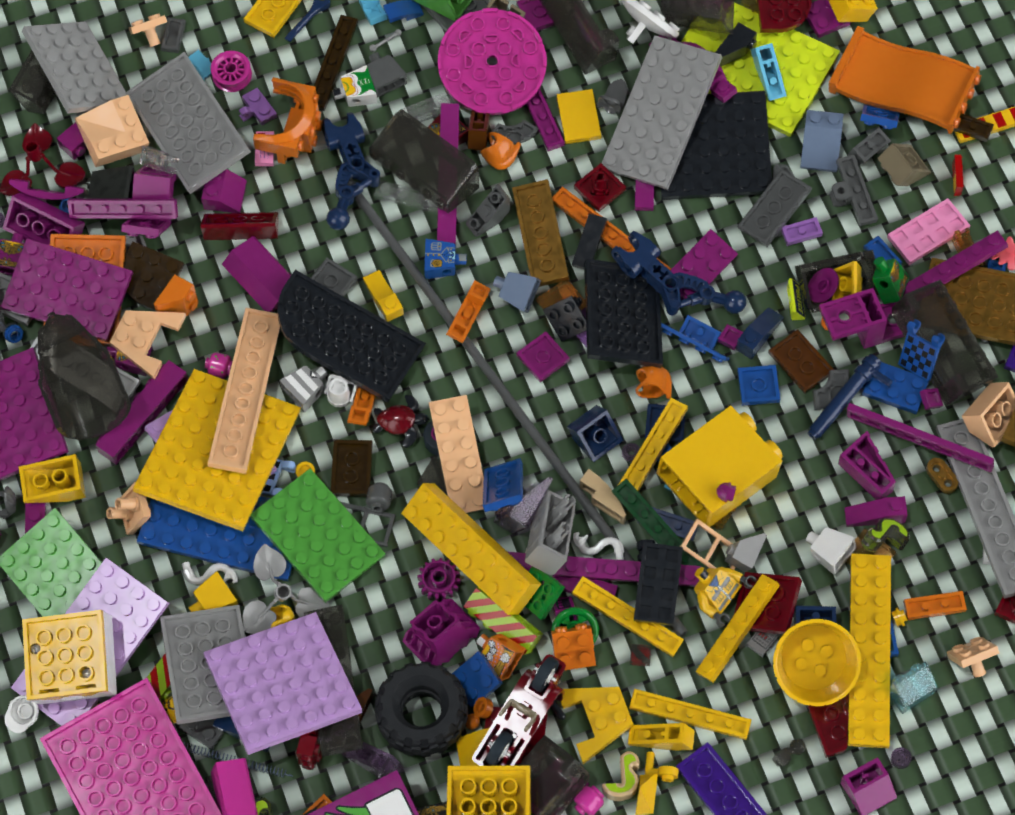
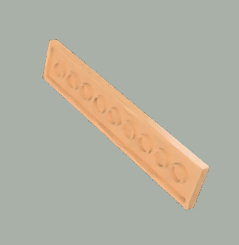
(245, 391)

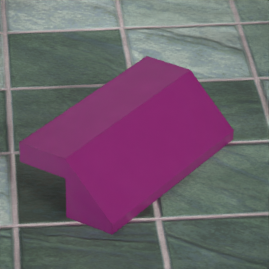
(257, 272)

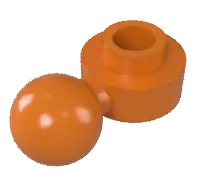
(482, 709)

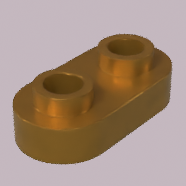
(943, 476)

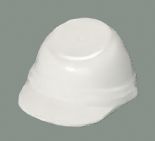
(21, 714)

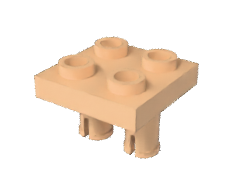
(132, 509)

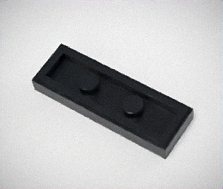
(589, 240)

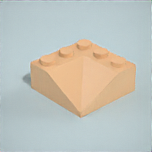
(112, 131)

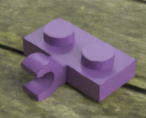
(257, 106)

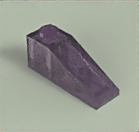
(374, 760)

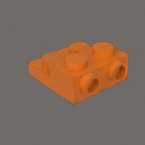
(574, 646)

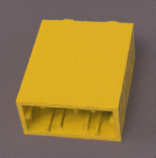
(717, 454)

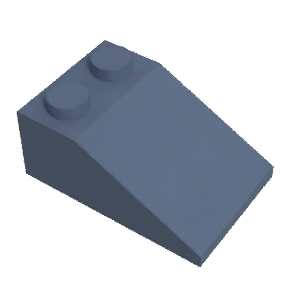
(821, 140)

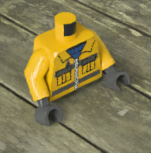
(717, 589)

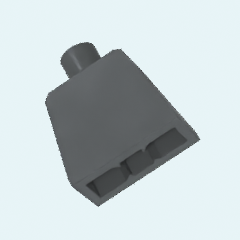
(385, 74)

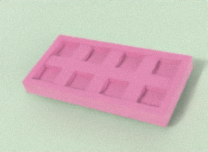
(928, 231)

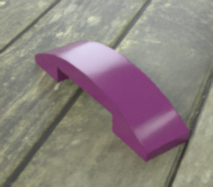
(24, 186)

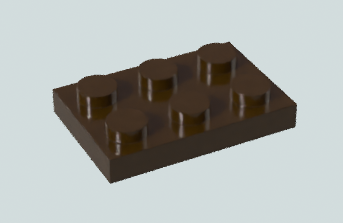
(351, 467)

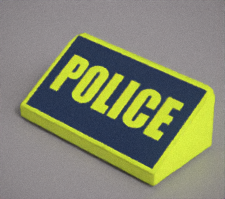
(795, 300)

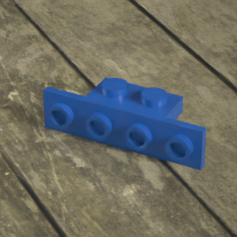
(699, 334)

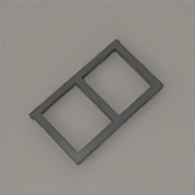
(383, 514)

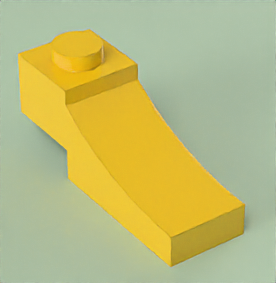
(383, 296)

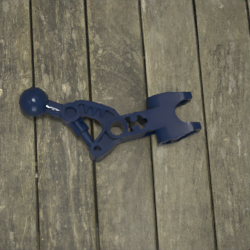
(354, 166)
(645, 262)

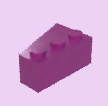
(867, 467)

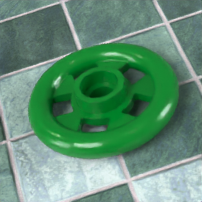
(583, 615)

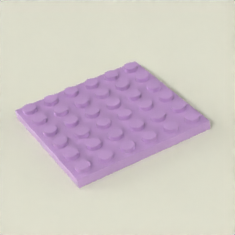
(282, 683)

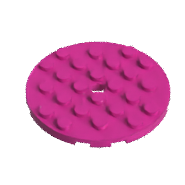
(487, 87)

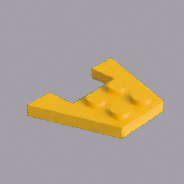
(605, 713)

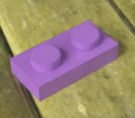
(801, 231)

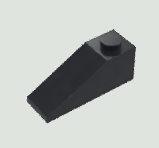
(737, 44)

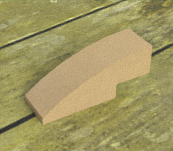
(602, 496)

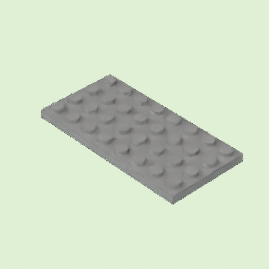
(661, 112)
(188, 122)

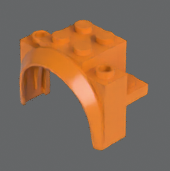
(301, 125)

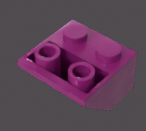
(869, 787)

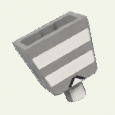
(304, 386)

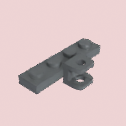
(853, 190)

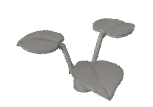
(267, 565)

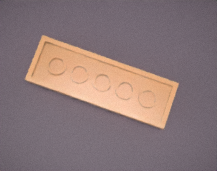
(458, 452)

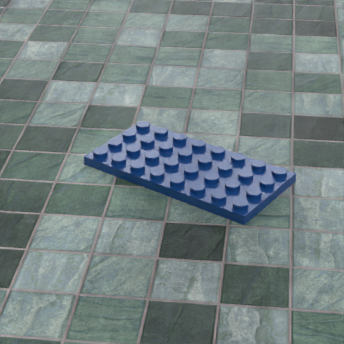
(205, 539)

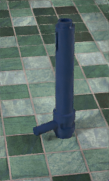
(863, 374)

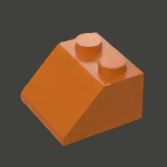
(177, 297)

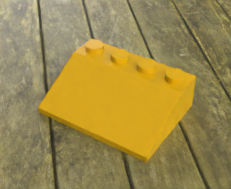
(488, 790)

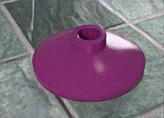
(823, 285)

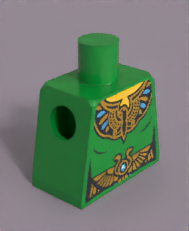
(889, 279)

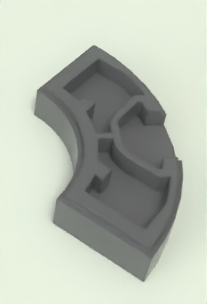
(517, 133)
(835, 382)

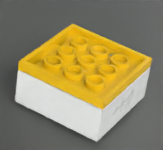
(69, 657)

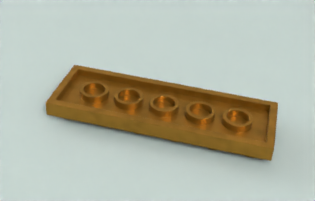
(540, 232)

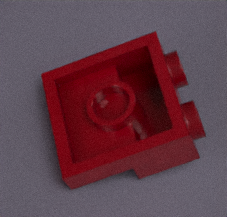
(309, 750)

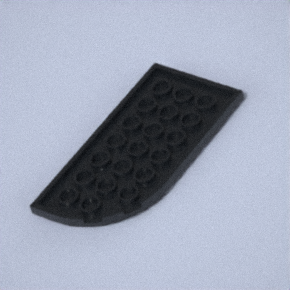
(345, 336)

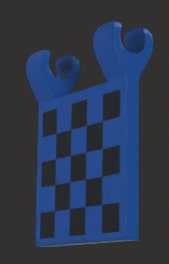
(919, 354)

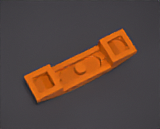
(468, 311)
(362, 407)

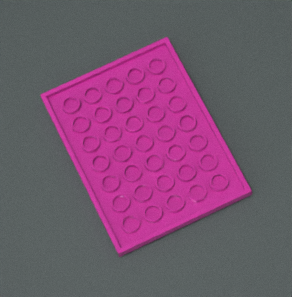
(128, 760)

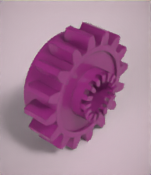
(438, 569)

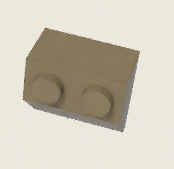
(903, 164)

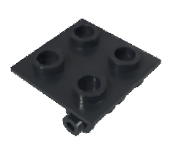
(566, 317)

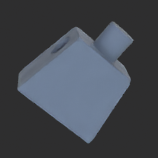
(518, 289)

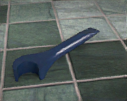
(316, 7)

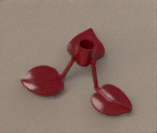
(33, 144)

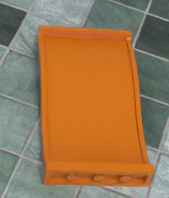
(905, 80)

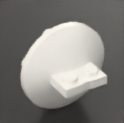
(647, 19)

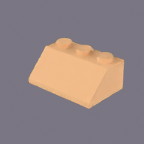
(991, 413)

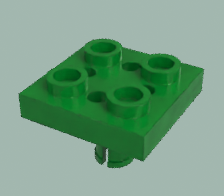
(548, 590)

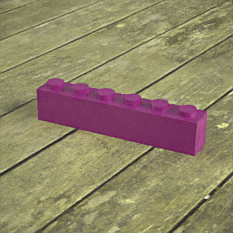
(143, 410)

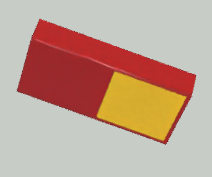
(957, 169)

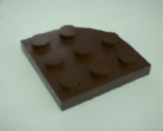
(150, 273)

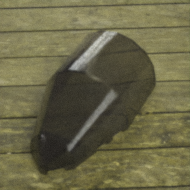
(79, 380)

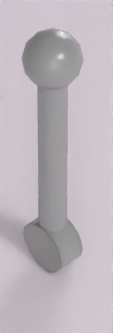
(373, 48)

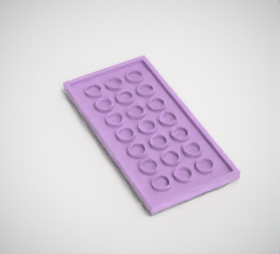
(133, 615)

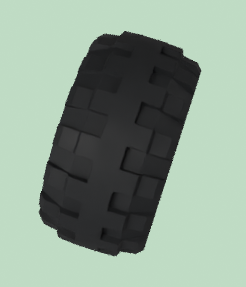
(416, 681)

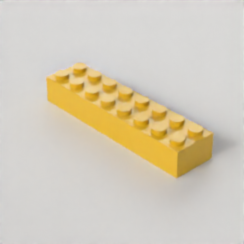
(471, 548)

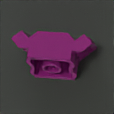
(440, 632)

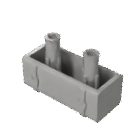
(551, 533)

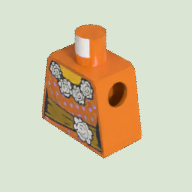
(501, 653)

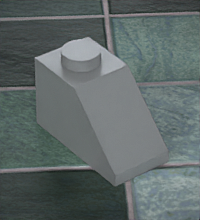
(745, 552)

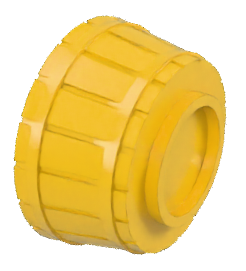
(817, 662)

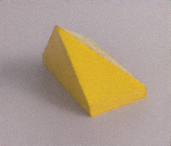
(646, 794)

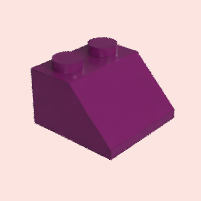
(224, 193)

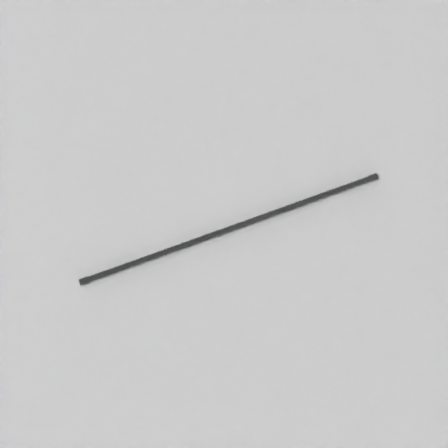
(678, 628)

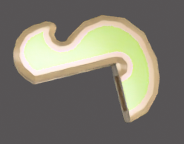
(629, 779)

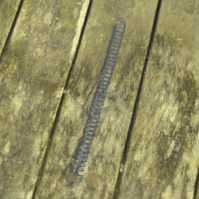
(238, 758)

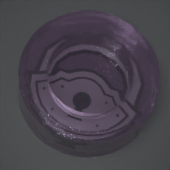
(901, 758)

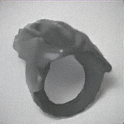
(614, 97)
(10, 502)

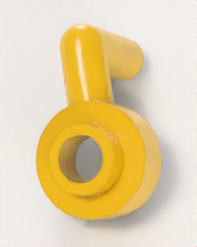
(667, 773)

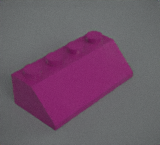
(38, 219)

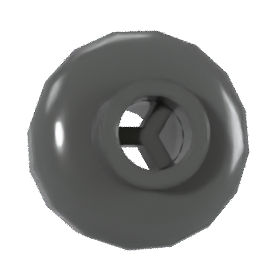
(379, 497)

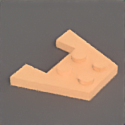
(137, 334)

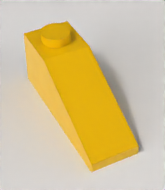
(662, 736)

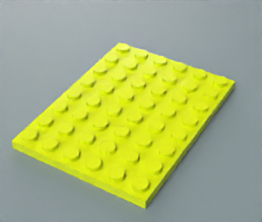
(801, 62)

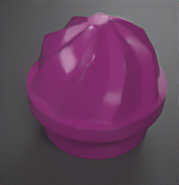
(726, 491)

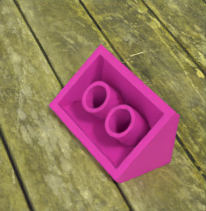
(233, 787)

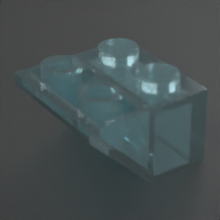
(912, 687)

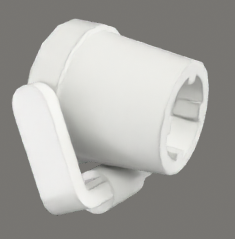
(339, 392)

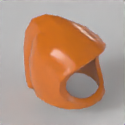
(500, 152)
(654, 382)

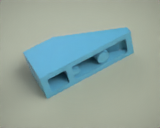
(768, 71)

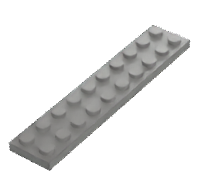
(986, 505)

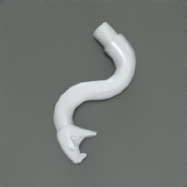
(617, 545)
(191, 578)

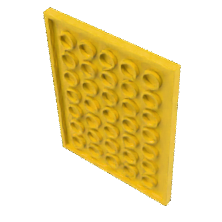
(179, 461)

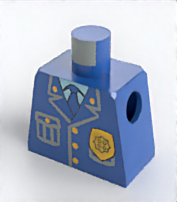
(441, 259)

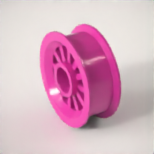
(234, 62)

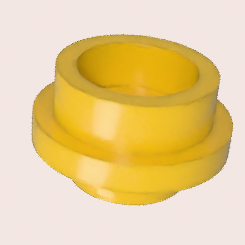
(899, 617)

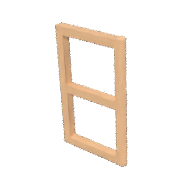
(718, 538)

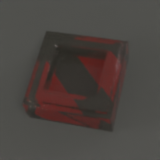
(640, 655)

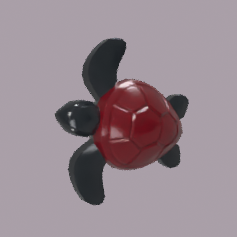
(400, 419)

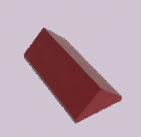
(240, 226)

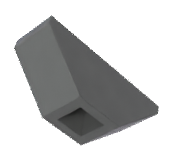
(489, 212)

